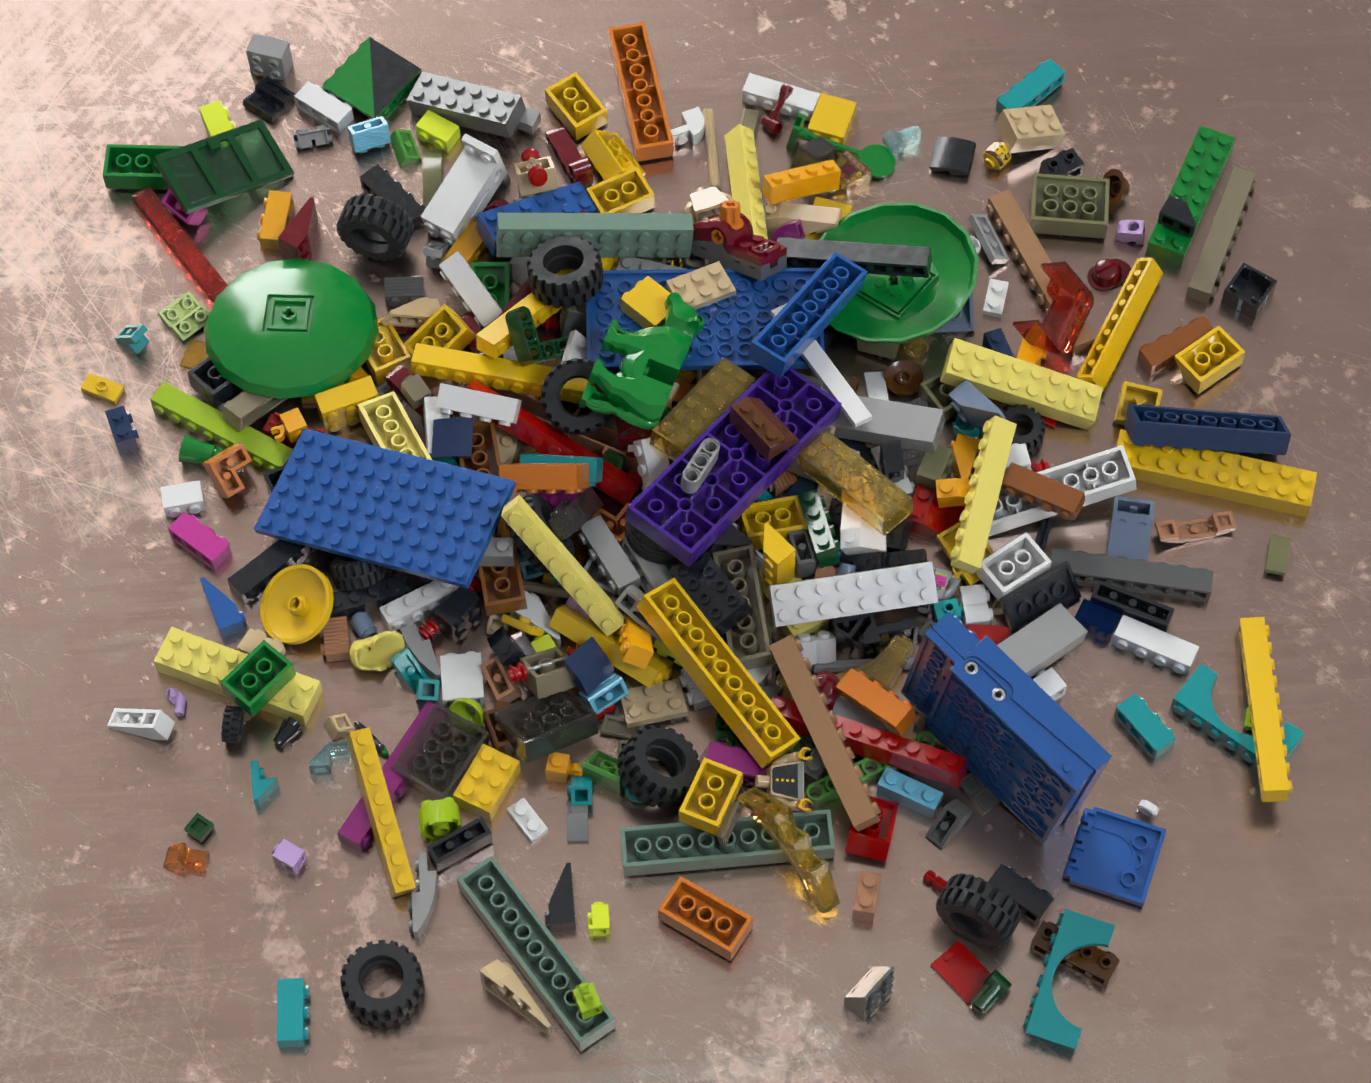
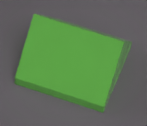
(603, 771)

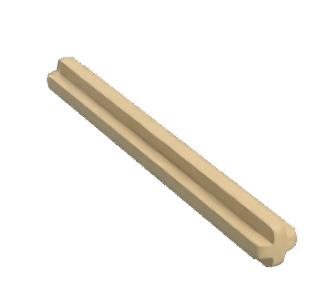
(711, 148)

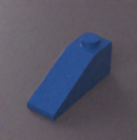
(224, 610)

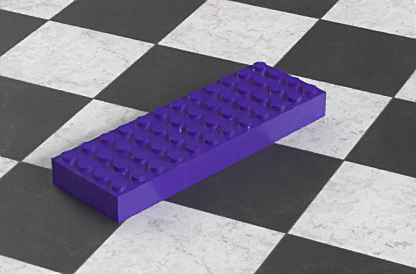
(693, 522)

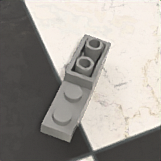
(424, 898)

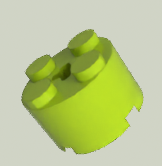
(438, 818)

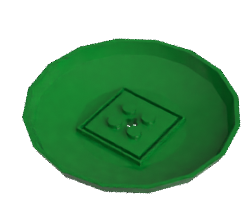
(916, 304)
(298, 355)

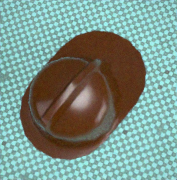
(1118, 188)

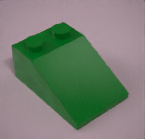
(496, 279)

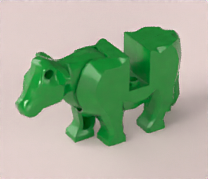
(647, 368)

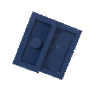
(452, 438)
(589, 666)

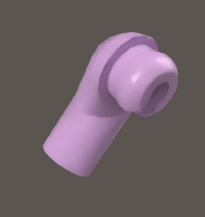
(177, 699)

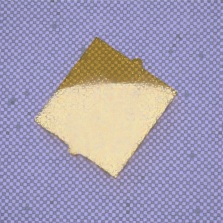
(194, 354)

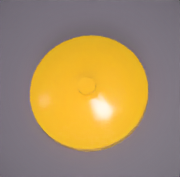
(296, 604)

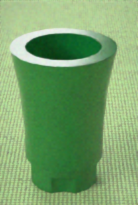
(196, 451)

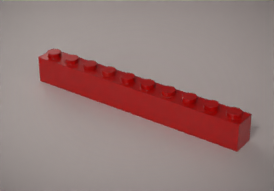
(553, 442)
(886, 747)

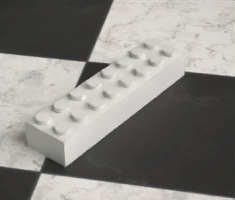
(1096, 475)
(852, 594)

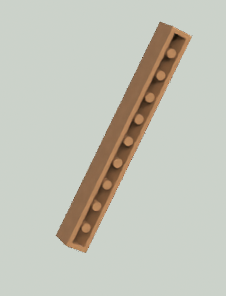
(1029, 253)
(825, 734)

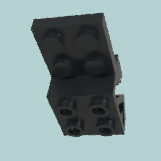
(882, 560)
(865, 635)

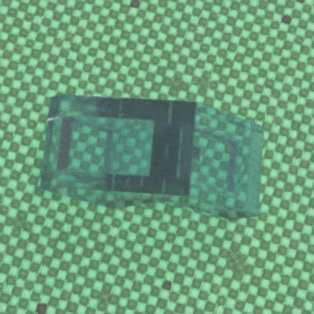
(322, 761)

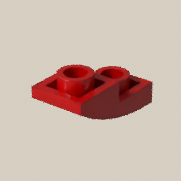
(994, 632)

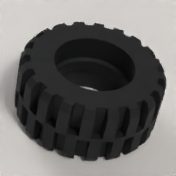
(375, 227)
(570, 288)
(552, 404)
(543, 510)
(644, 780)
(978, 910)
(373, 958)

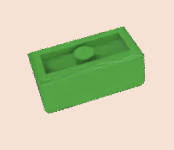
(404, 147)

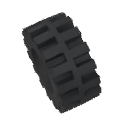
(232, 724)

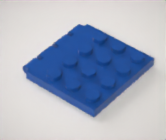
(1114, 855)

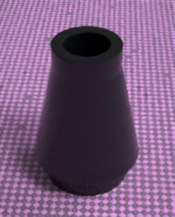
(287, 730)

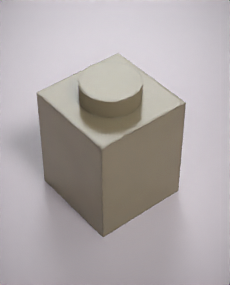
(415, 390)

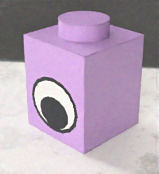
(289, 856)

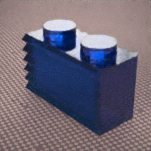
(1097, 620)

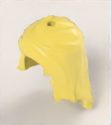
(382, 649)

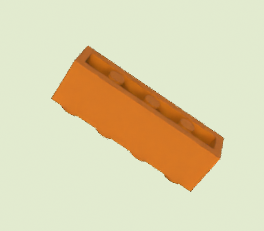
(876, 701)

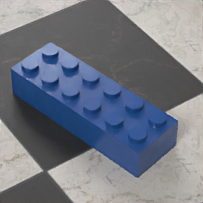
(561, 200)

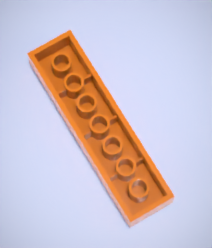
(640, 92)

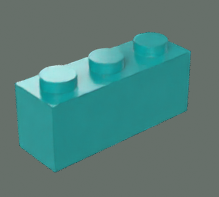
(1145, 726)
(292, 1013)

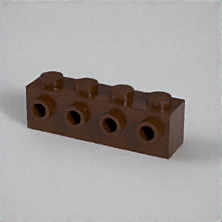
(1086, 961)

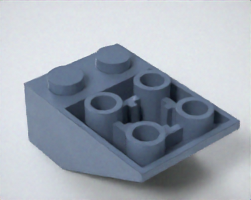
(1130, 528)

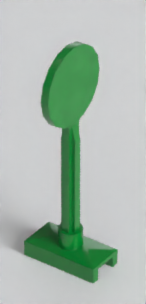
(874, 156)

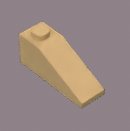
(413, 313)

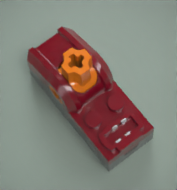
(731, 241)

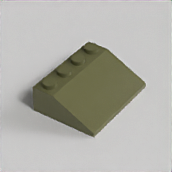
(1069, 205)

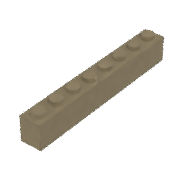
(1220, 235)

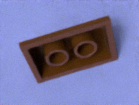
(761, 427)

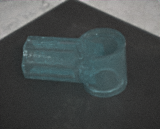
(897, 141)

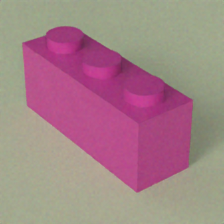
(200, 540)

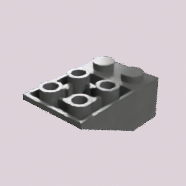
(870, 991)

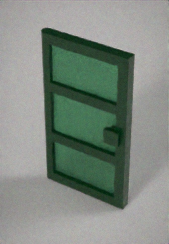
(223, 166)

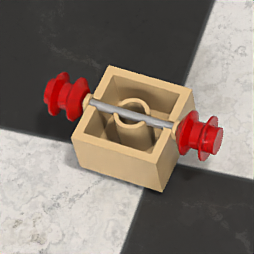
(535, 173)

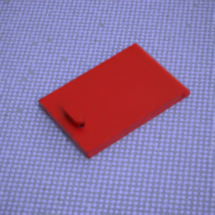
(961, 971)

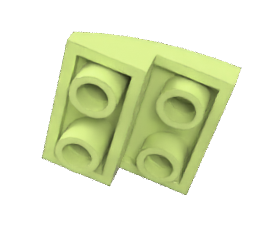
(184, 316)

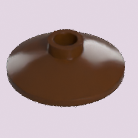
(903, 371)

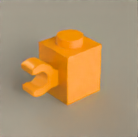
(292, 426)
(560, 766)

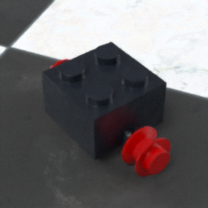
(455, 614)

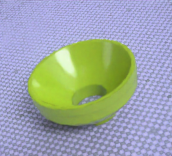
(460, 707)

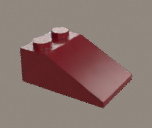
(299, 235)

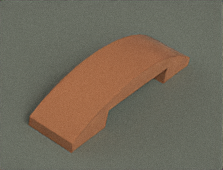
(1197, 529)

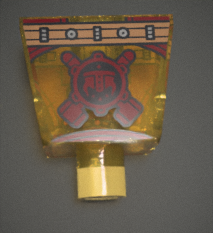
(853, 173)

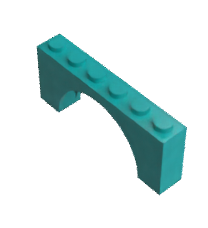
(1196, 704)
(1074, 933)

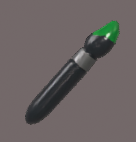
(381, 748)

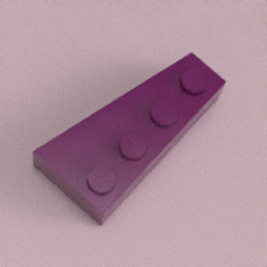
(735, 758)

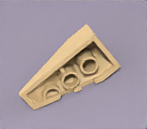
(813, 217)
(506, 985)

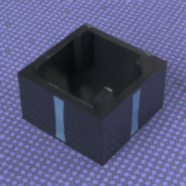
(1249, 291)

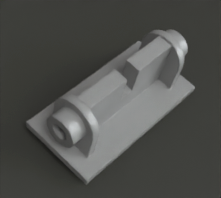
(319, 135)

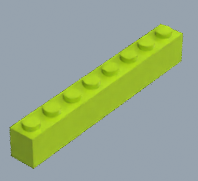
(210, 424)

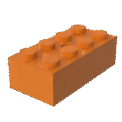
(547, 477)
(689, 906)

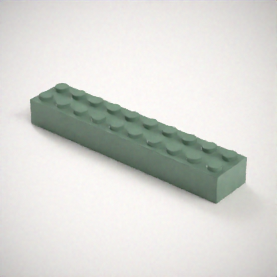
(612, 233)
(687, 848)
(532, 949)

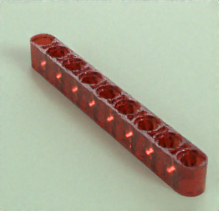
(179, 242)

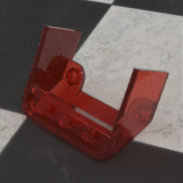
(1066, 314)

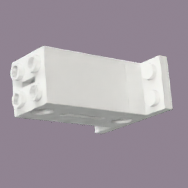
(465, 190)

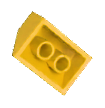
(609, 154)
(1209, 359)
(777, 558)

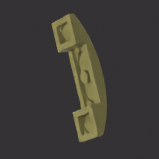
(431, 174)

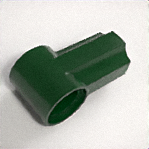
(994, 987)

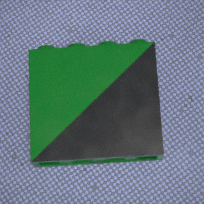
(373, 79)

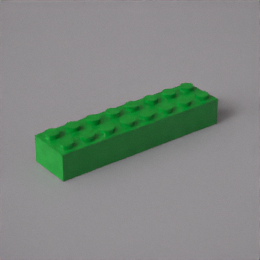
(1196, 186)

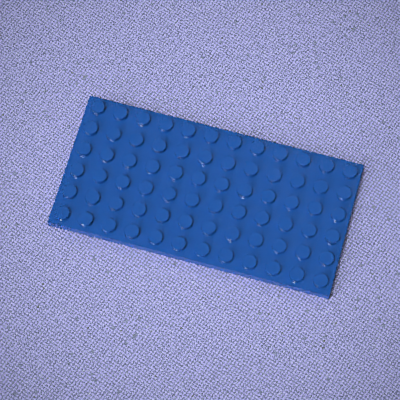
(728, 323)
(385, 507)

